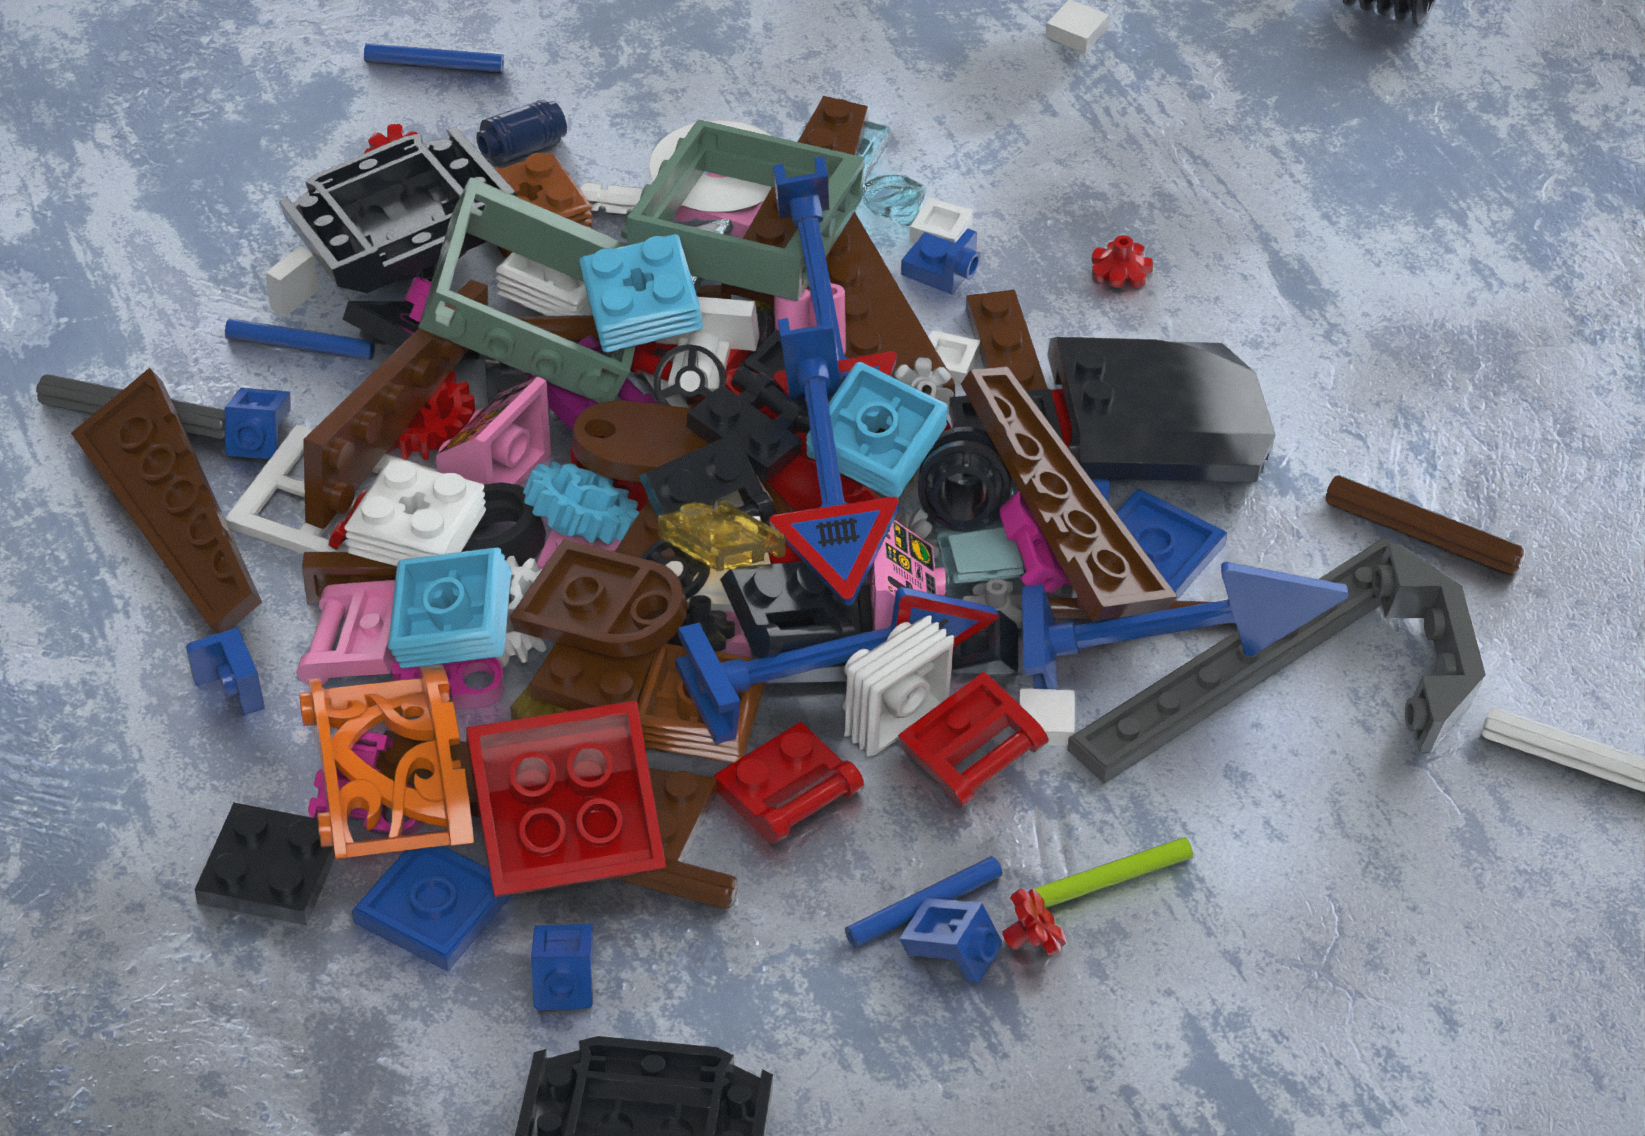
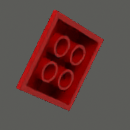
(565, 798)

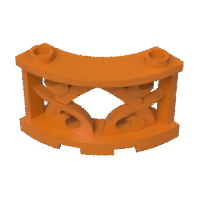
(435, 800)

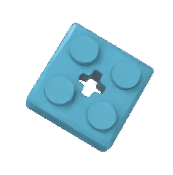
(641, 292)
(876, 401)
(450, 608)

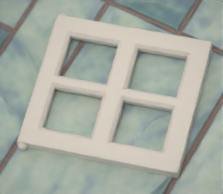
(244, 516)

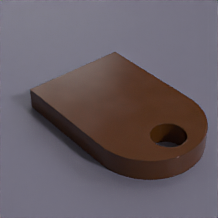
(636, 439)
(600, 600)

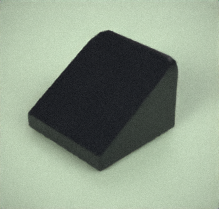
(989, 650)

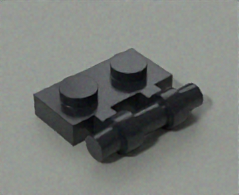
(766, 441)

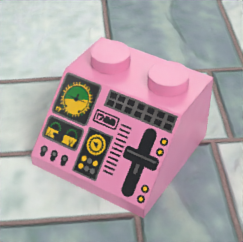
(502, 438)
(901, 562)

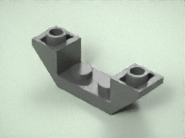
(1419, 590)

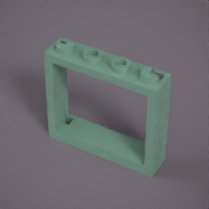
(747, 158)
(546, 240)

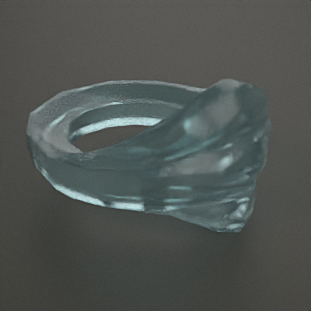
(899, 206)

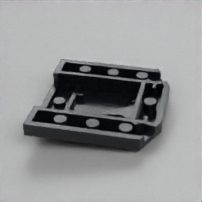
(388, 209)
(1162, 409)
(643, 1091)

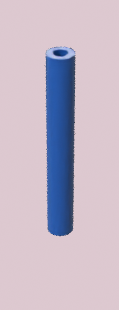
(434, 57)
(299, 339)
(904, 910)

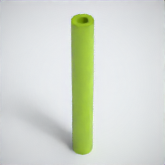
(1115, 872)

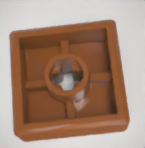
(549, 186)
(672, 720)

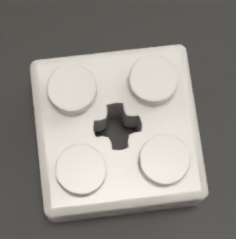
(541, 287)
(414, 514)
(896, 683)

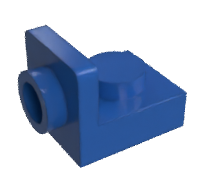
(941, 262)
(254, 421)
(227, 660)
(954, 932)
(562, 966)

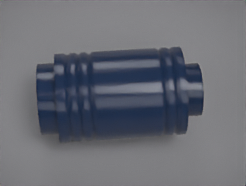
(521, 131)

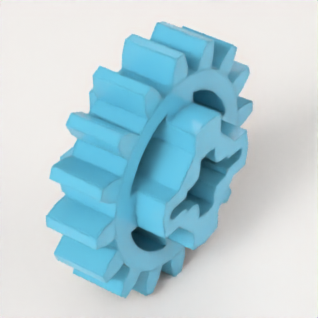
(580, 502)

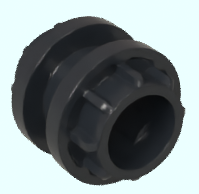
(963, 506)

